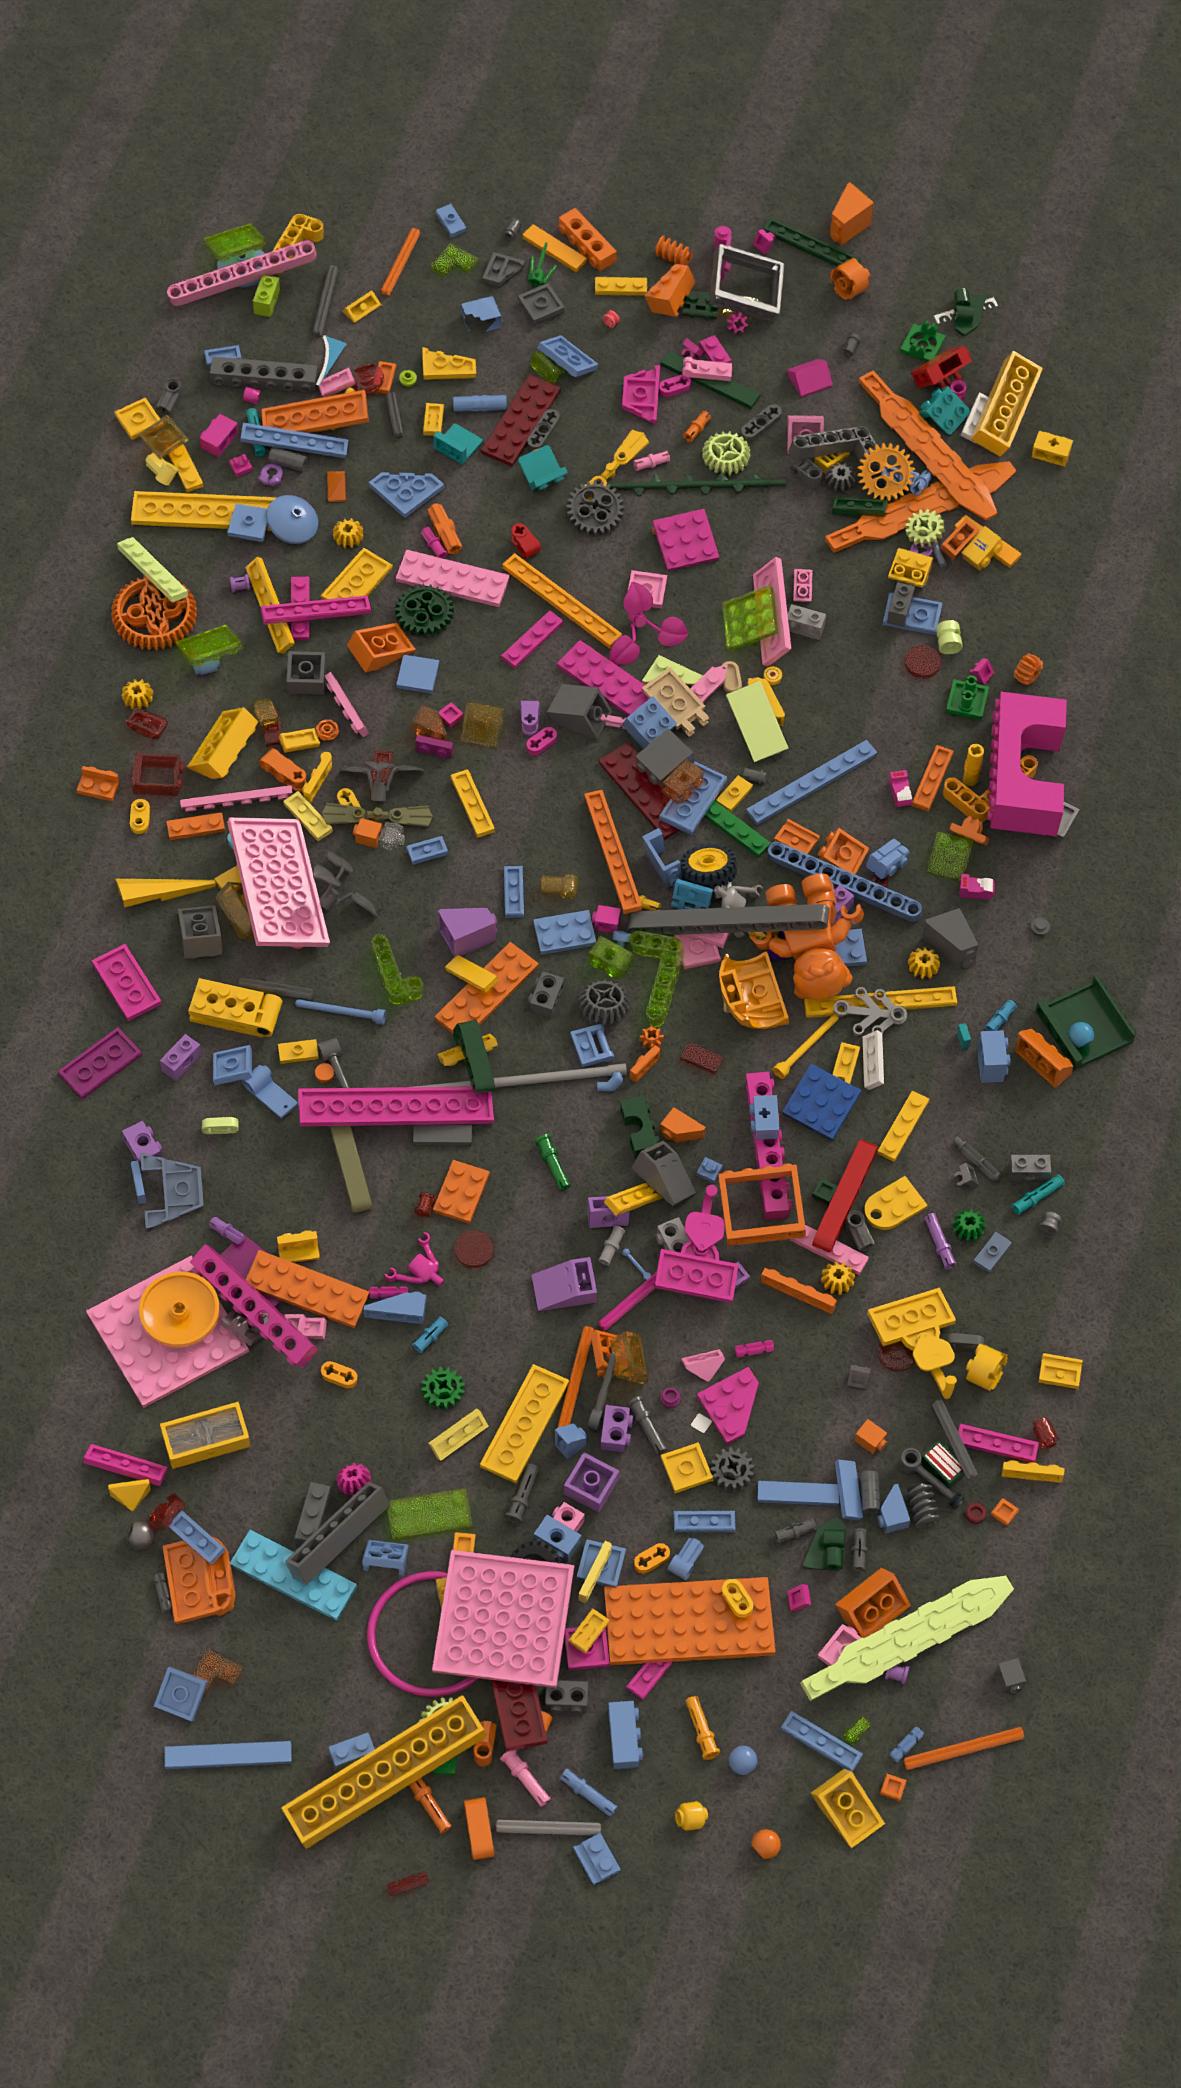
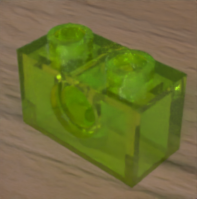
(606, 949)

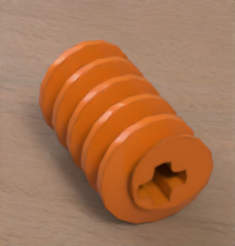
(673, 253)

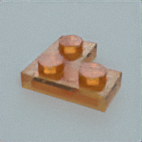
(219, 1667)

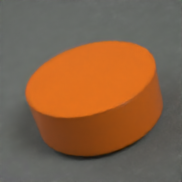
(324, 1073)

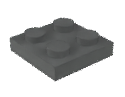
(541, 303)

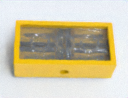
(205, 1435)

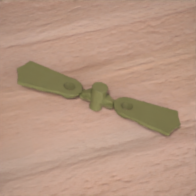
(344, 814)

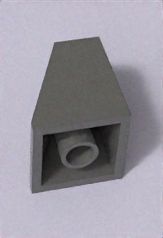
(580, 709)
(663, 757)
(951, 938)

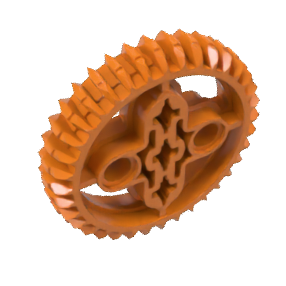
(159, 636)

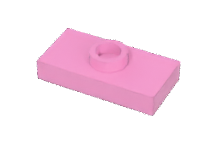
(336, 383)

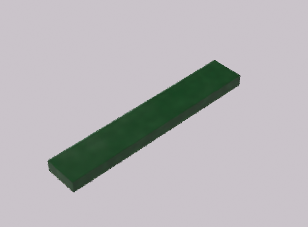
(808, 243)
(728, 389)

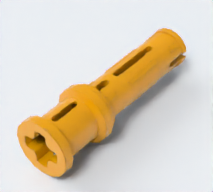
(705, 1736)

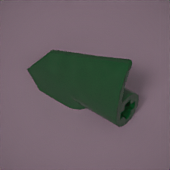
(967, 311)
(827, 1546)

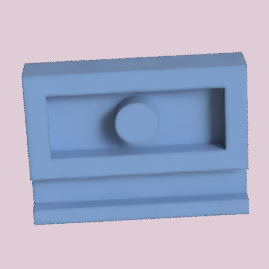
(596, 1859)

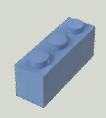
(624, 1734)

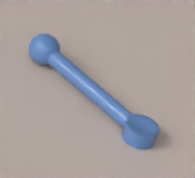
(646, 1275)

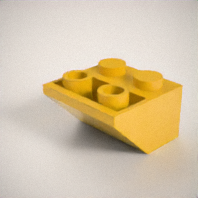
(911, 568)

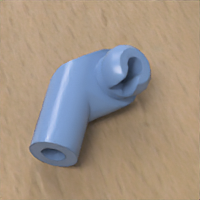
(612, 1084)

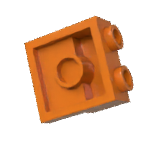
(843, 851)

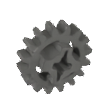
(728, 1476)

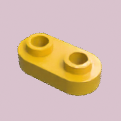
(139, 815)
(737, 1599)

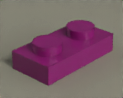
(434, 746)

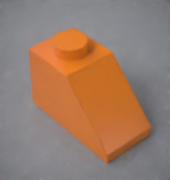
(681, 1127)

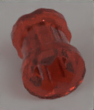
(425, 1204)

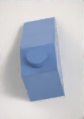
(401, 1308)

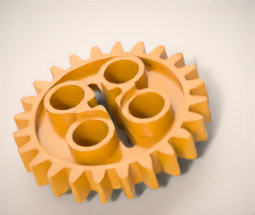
(880, 456)

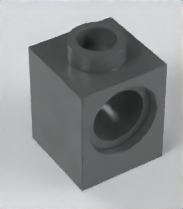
(1011, 1676)

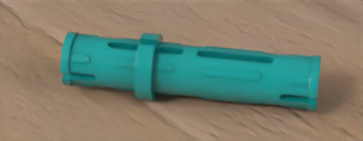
(253, 419)
(1031, 1198)

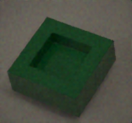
(824, 1191)

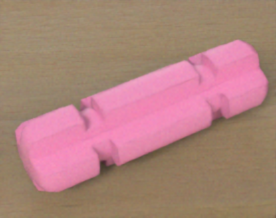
(613, 721)

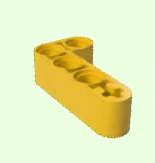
(300, 228)

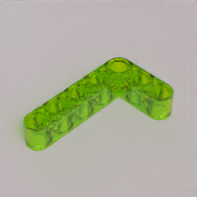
(663, 974)

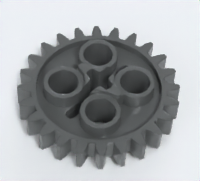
(598, 494)

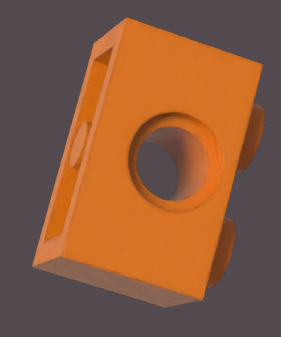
(959, 539)

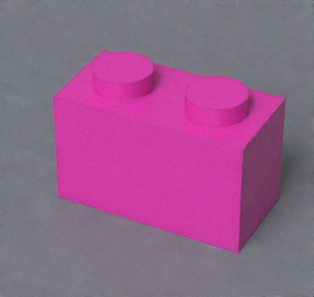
(218, 435)

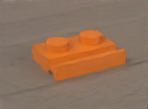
(797, 837)

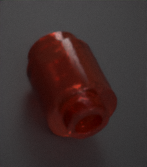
(1045, 1432)

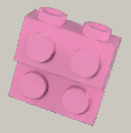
(833, 1649)

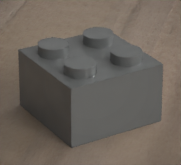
(306, 673)

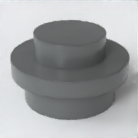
(1040, 926)

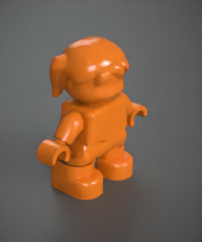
(817, 966)

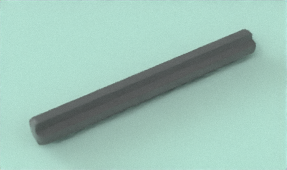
(325, 300)
(955, 1440)

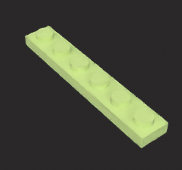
(152, 569)

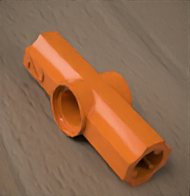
(444, 529)

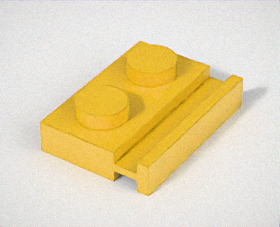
(1060, 1371)

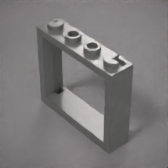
(737, 303)

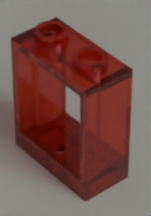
(157, 761)

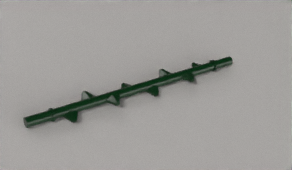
(688, 482)

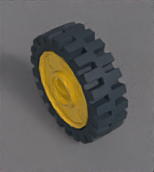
(709, 865)

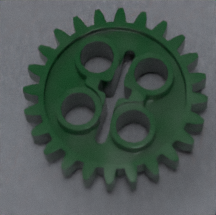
(417, 619)

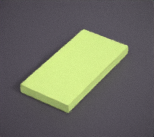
(757, 721)

